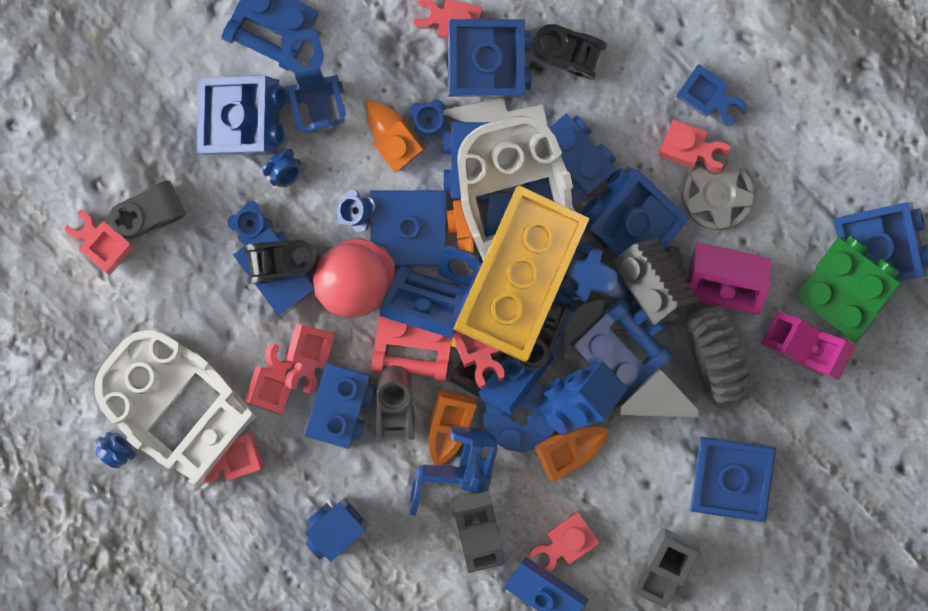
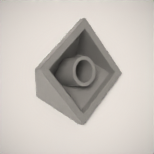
(657, 398)

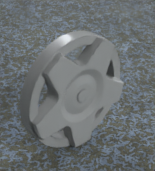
(718, 195)

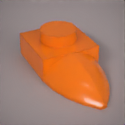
(392, 135)
(458, 224)
(448, 411)
(571, 450)

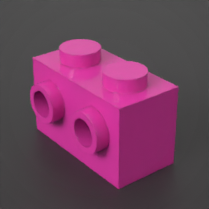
(729, 278)

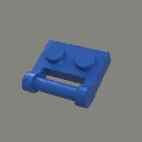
(274, 15)
(423, 302)
(601, 344)

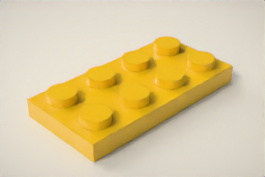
(521, 273)

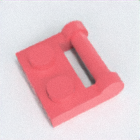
(401, 334)

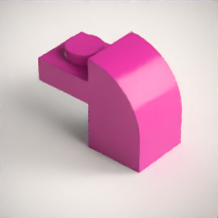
(807, 346)

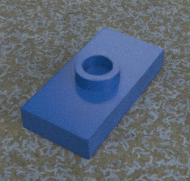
(516, 383)
(543, 589)

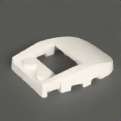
(506, 156)
(145, 380)

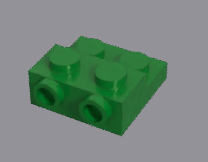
(850, 287)

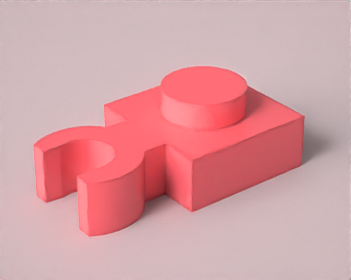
(440, 17)
(688, 144)
(101, 243)
(309, 350)
(480, 354)
(268, 384)
(239, 460)
(569, 539)

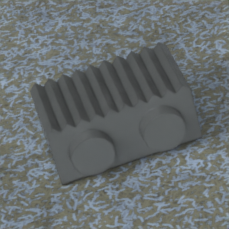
(654, 281)

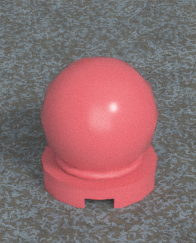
(353, 277)

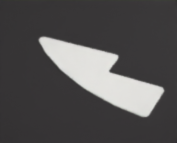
(492, 111)

